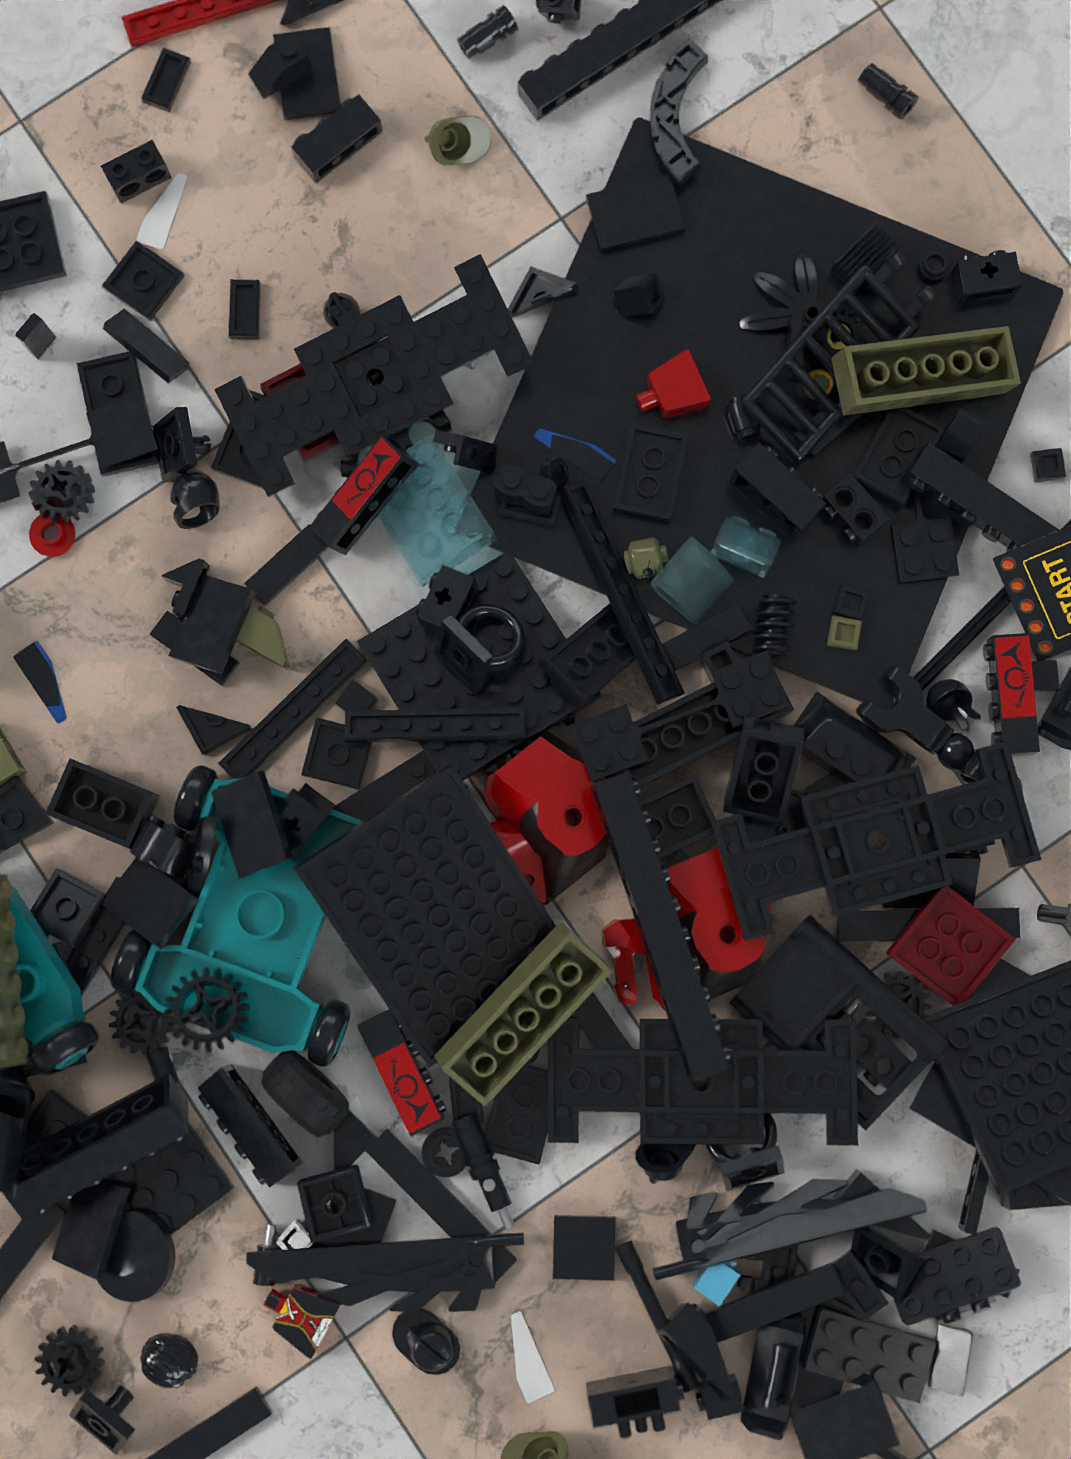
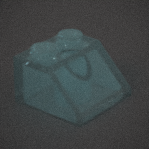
(746, 546)
(692, 580)

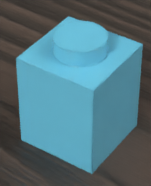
(716, 1281)

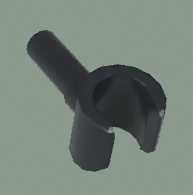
(347, 466)

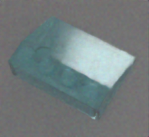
(434, 515)

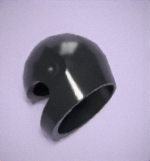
(191, 491)

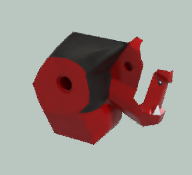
(547, 815)
(713, 930)

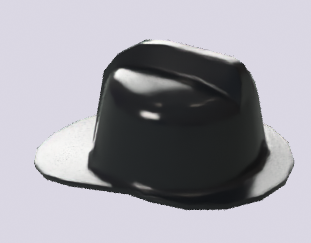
(662, 1161)
(426, 1341)

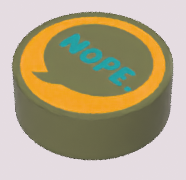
(824, 380)

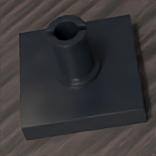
(177, 445)
(104, 1419)

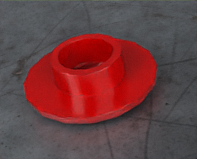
(57, 546)

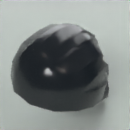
(952, 702)

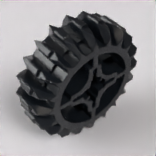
(193, 1014)

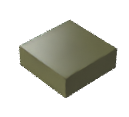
(844, 633)

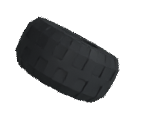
(304, 1093)

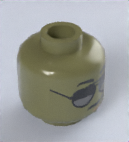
(646, 557)

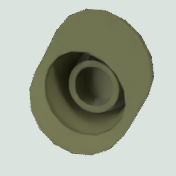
(459, 140)
(536, 1446)

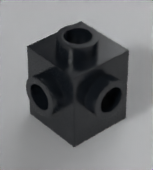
(559, 10)

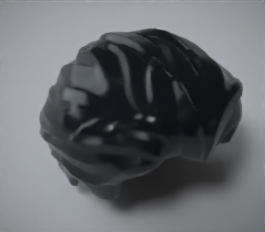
(168, 1360)

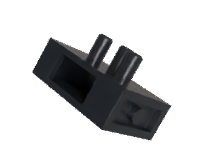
(635, 1398)

